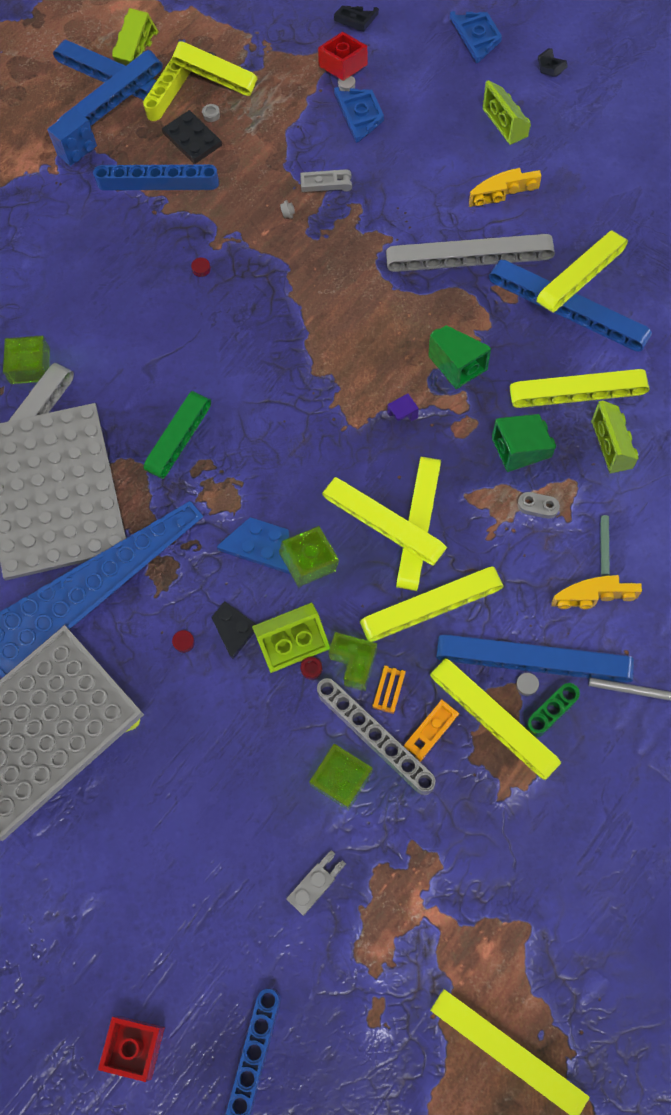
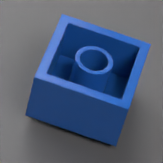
(72, 137)

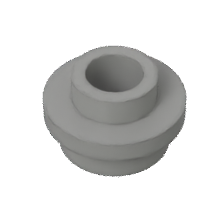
(287, 209)

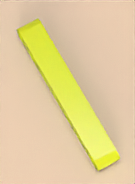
(581, 271)
(579, 388)
(420, 516)
(384, 521)
(431, 604)
(495, 719)
(510, 1054)

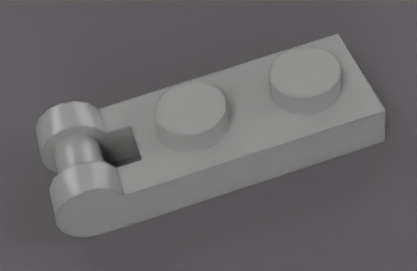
(326, 180)

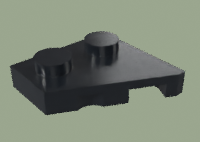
(355, 16)
(233, 628)

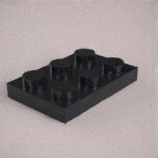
(192, 137)

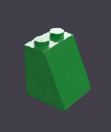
(458, 355)
(522, 441)

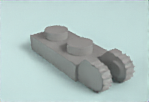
(314, 884)

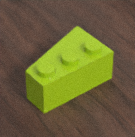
(134, 36)

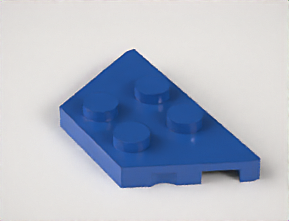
(477, 33)
(360, 111)
(257, 543)

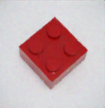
(343, 56)
(131, 1048)

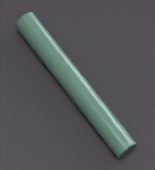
(605, 558)

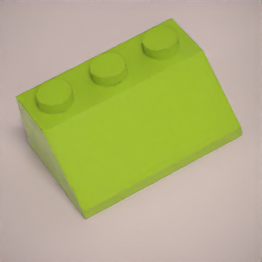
(505, 113)
(614, 437)
(291, 637)

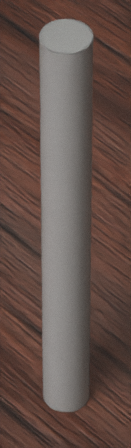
(632, 689)

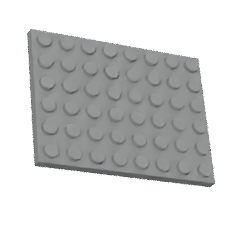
(55, 492)
(53, 723)

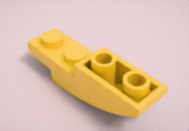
(508, 182)
(588, 592)

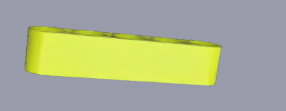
(214, 68)
(164, 90)

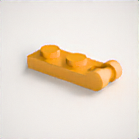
(431, 729)

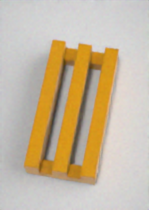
(393, 672)

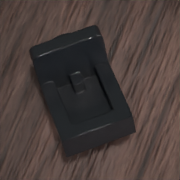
(551, 65)

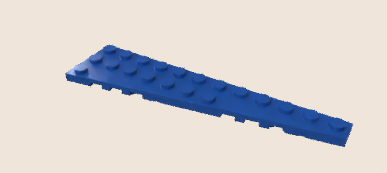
(82, 589)

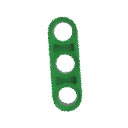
(559, 702)

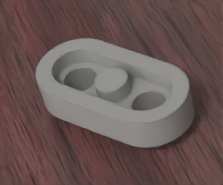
(538, 505)

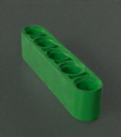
(177, 434)

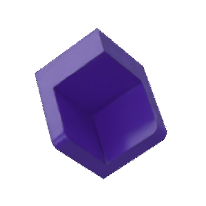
(402, 408)

